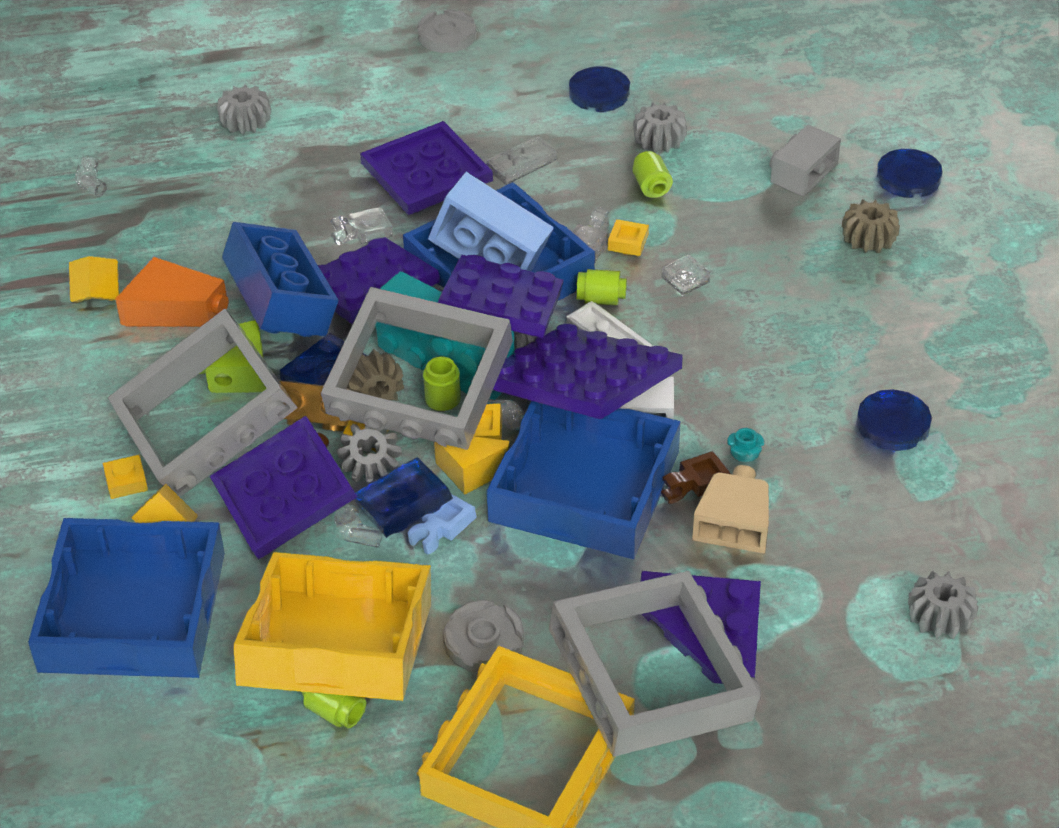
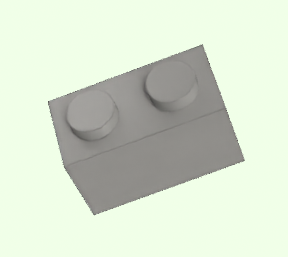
(805, 160)

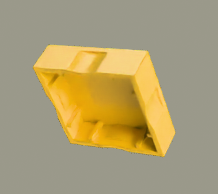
(334, 626)

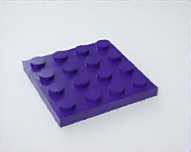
(585, 370)

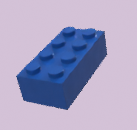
(279, 280)

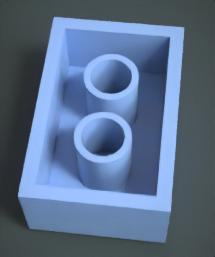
(488, 225)

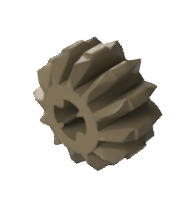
(870, 226)
(377, 376)

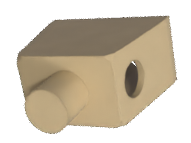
(734, 511)

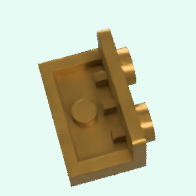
(310, 404)

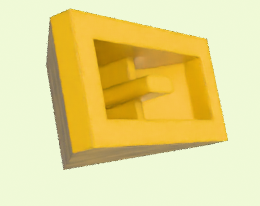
(473, 466)

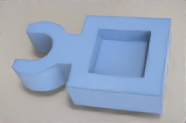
(445, 522)

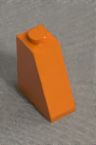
(171, 297)

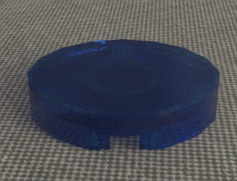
(599, 88)
(909, 172)
(894, 419)

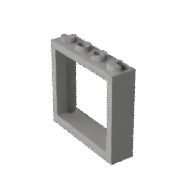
(429, 318)
(173, 372)
(667, 724)

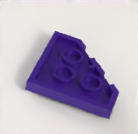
(733, 601)

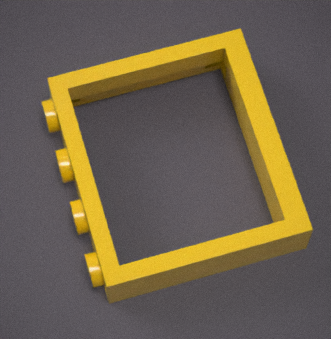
(538, 680)

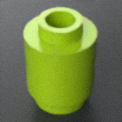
(652, 174)
(601, 287)
(442, 384)
(336, 709)

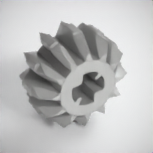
(244, 109)
(660, 127)
(374, 463)
(942, 604)

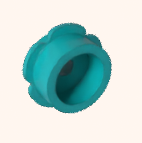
(745, 444)

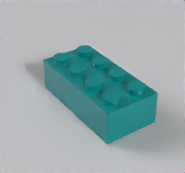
(419, 347)

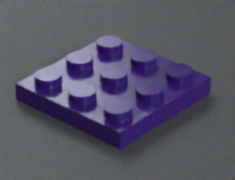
(423, 166)
(371, 267)
(504, 292)
(282, 487)

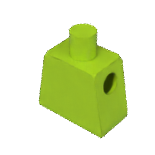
(233, 371)

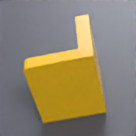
(93, 279)
(164, 506)

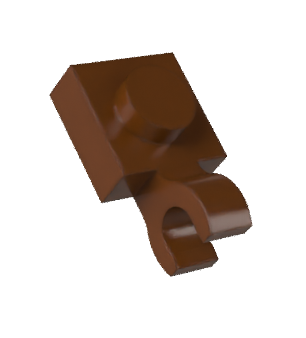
(692, 475)

